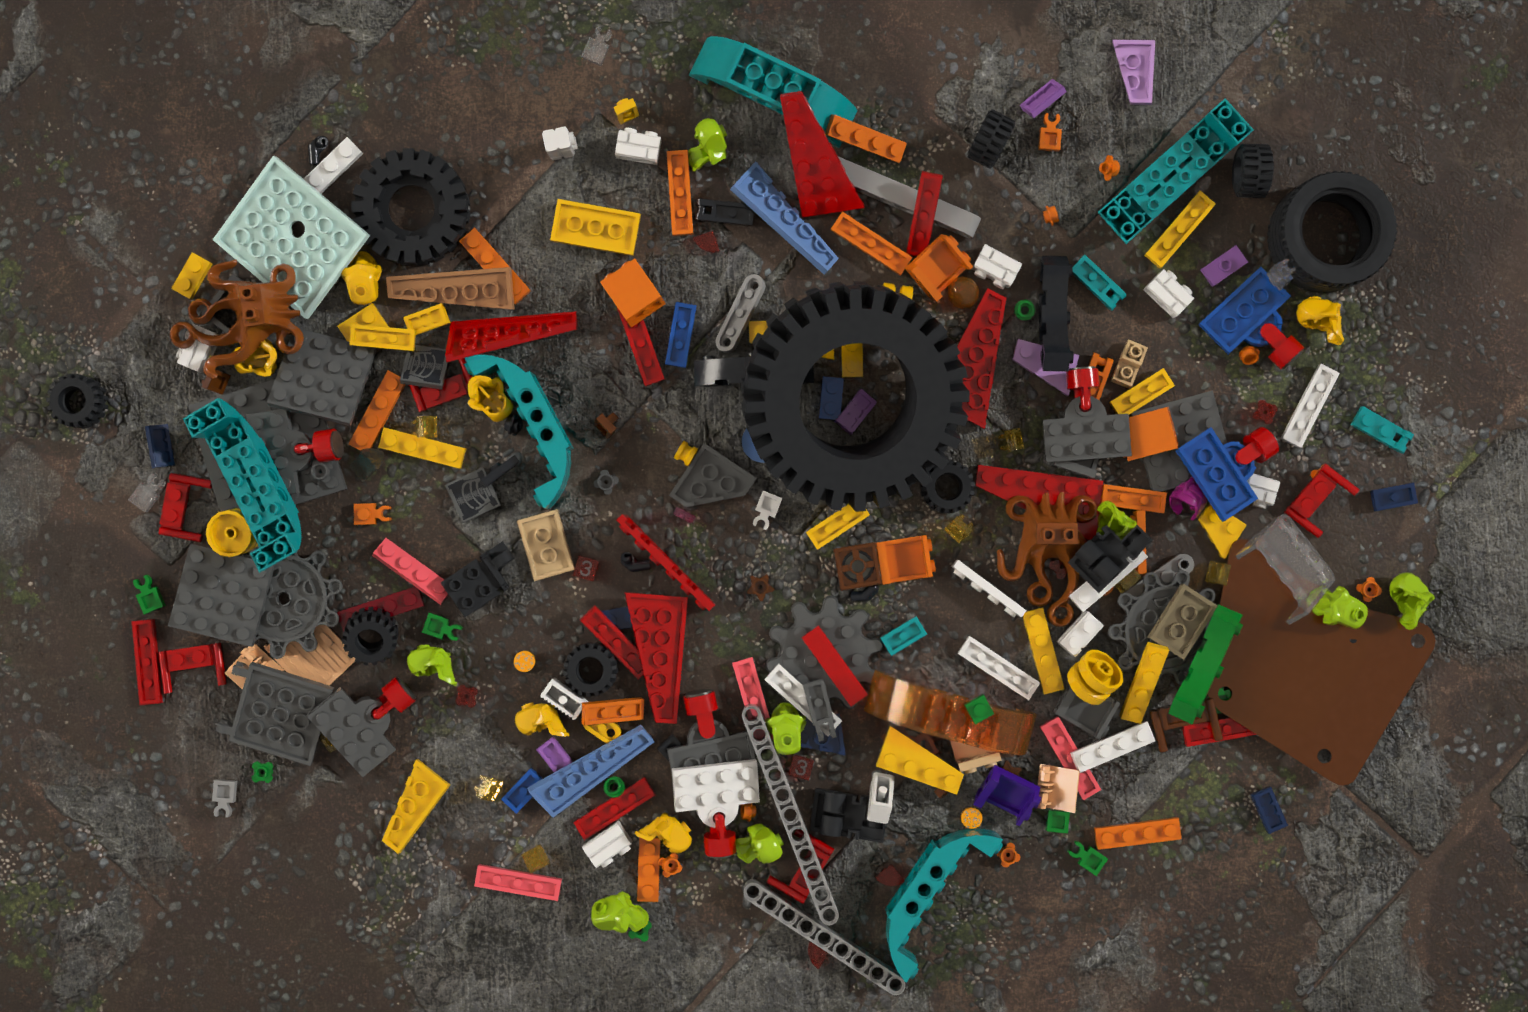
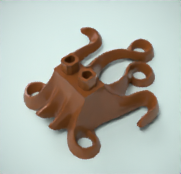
(259, 312)
(1047, 534)

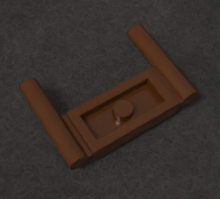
(1164, 721)

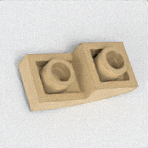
(1128, 364)

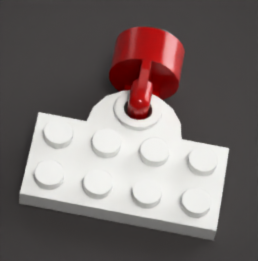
(716, 796)

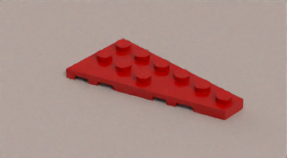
(817, 169)

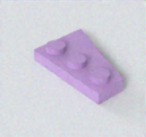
(1137, 68)
(1028, 356)

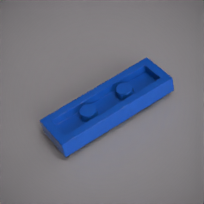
(680, 335)

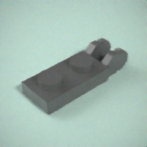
(819, 706)

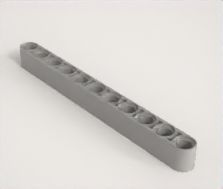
(790, 824)

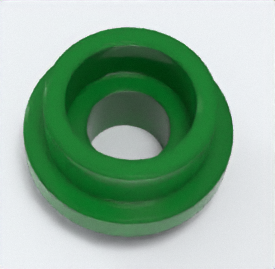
(1031, 310)
(608, 787)

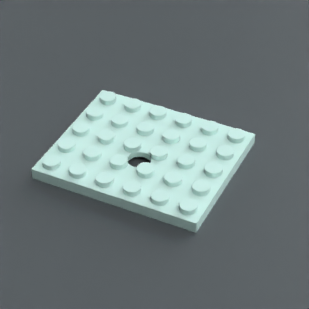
(262, 237)

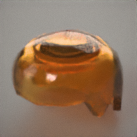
(963, 292)

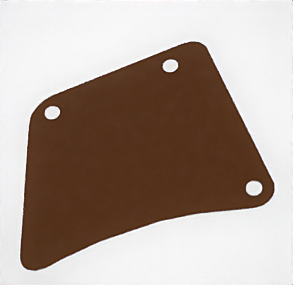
(1305, 679)

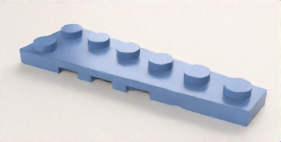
(763, 198)
(579, 777)

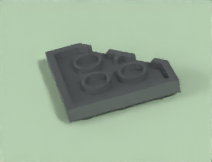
(711, 479)

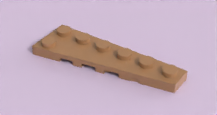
(472, 287)

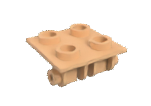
(249, 655)
(1058, 788)

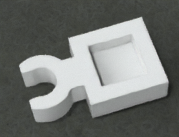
(768, 506)

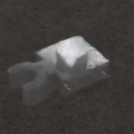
(596, 49)
(1280, 274)
(146, 495)

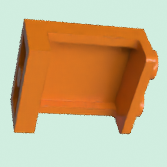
(938, 266)
(632, 292)
(1152, 433)
(905, 559)

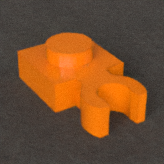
(1050, 136)
(368, 513)

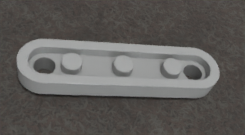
(740, 313)
(1165, 572)

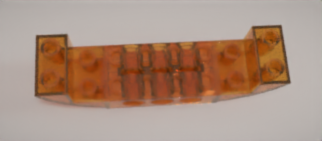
(946, 717)

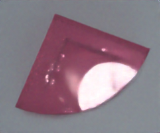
(684, 515)

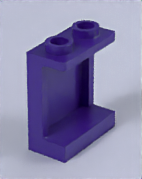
(1008, 793)

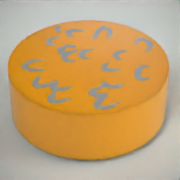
(524, 661)
(971, 817)

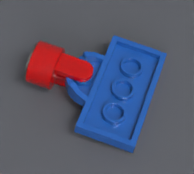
(1252, 317)
(1224, 469)

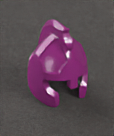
(1190, 494)

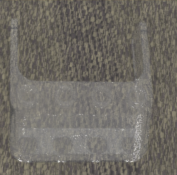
(1294, 562)

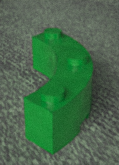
(1206, 664)

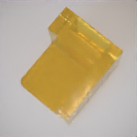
(1128, 581)

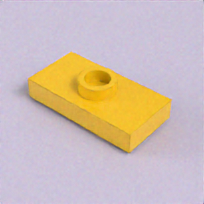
(427, 319)

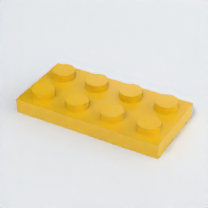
(595, 227)

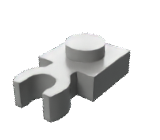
(224, 793)

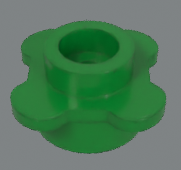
(268, 771)
(643, 935)

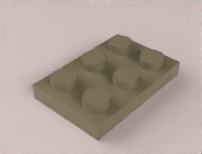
(1182, 621)

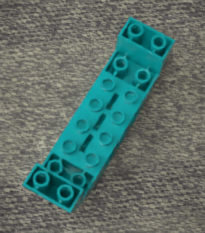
(765, 78)
(1175, 171)
(559, 447)
(251, 480)
(941, 853)

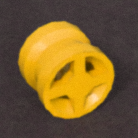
(686, 453)

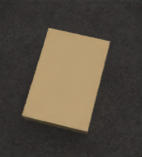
(546, 545)

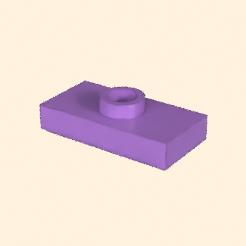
(1043, 98)
(1224, 265)
(855, 411)
(554, 754)

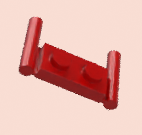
(453, 389)
(1314, 495)
(176, 504)
(191, 658)
(798, 888)

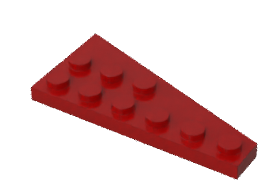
(485, 335)
(979, 354)
(1012, 482)
(642, 540)
(659, 637)

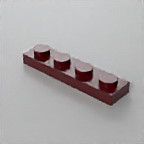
(394, 604)

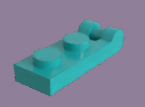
(1098, 282)
(1381, 429)

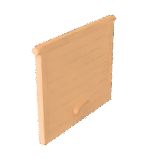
(323, 663)

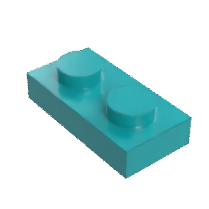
(903, 635)

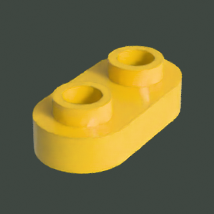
(600, 731)

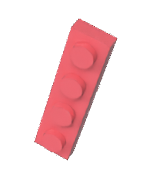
(411, 570)
(751, 691)
(1062, 746)
(518, 882)

